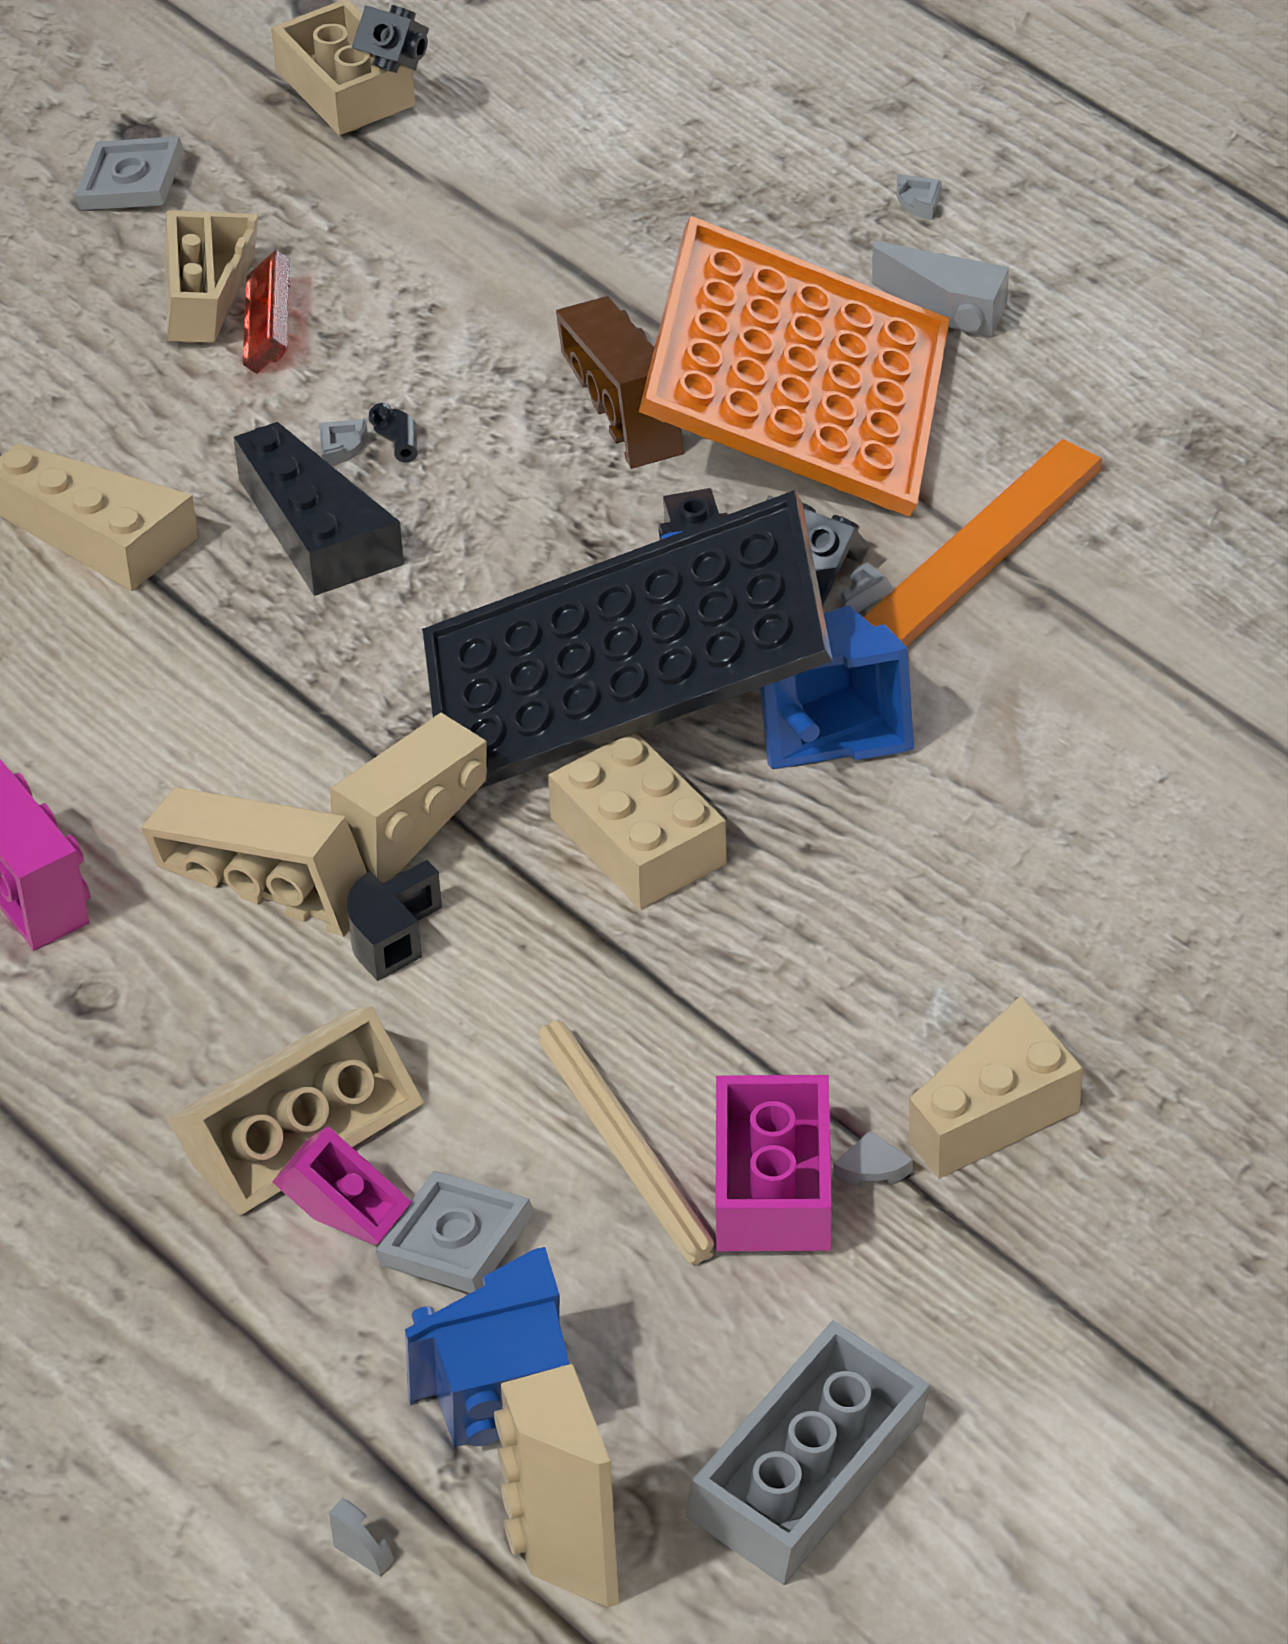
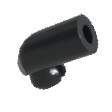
(396, 427)

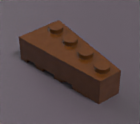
(614, 365)

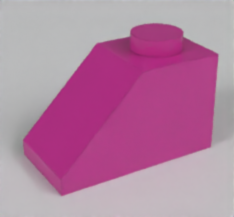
(341, 1188)

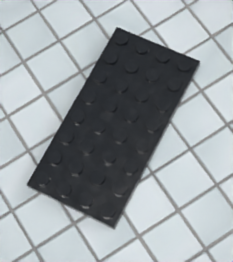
(633, 639)

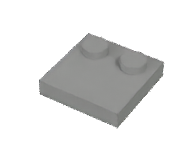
(129, 173)
(454, 1232)

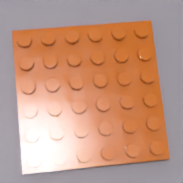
(797, 366)

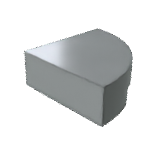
(919, 195)
(342, 439)
(867, 588)
(872, 1161)
(354, 1539)

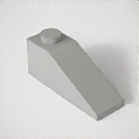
(955, 287)

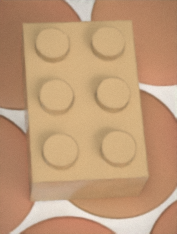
(334, 78)
(637, 819)

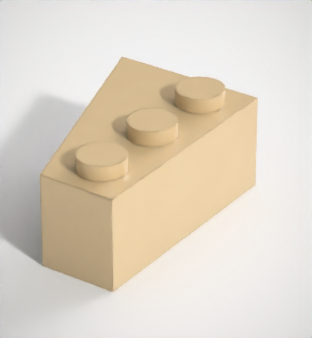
(204, 269)
(410, 792)
(994, 1092)

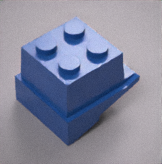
(845, 706)
(483, 1341)

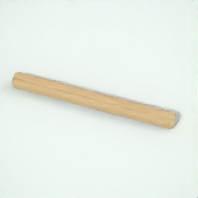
(626, 1143)

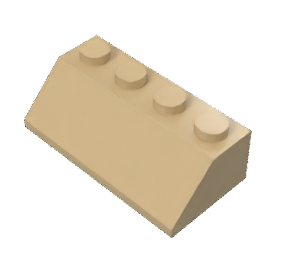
(255, 1123)
(557, 1484)

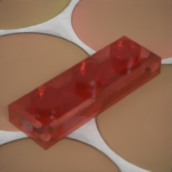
(266, 312)

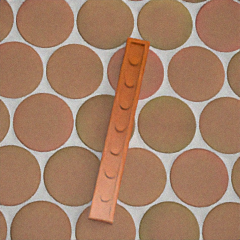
(985, 541)

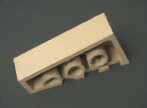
(96, 514)
(259, 851)

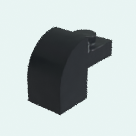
(387, 915)

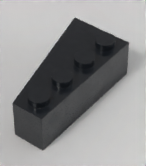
(315, 512)

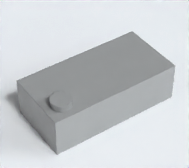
(807, 1451)

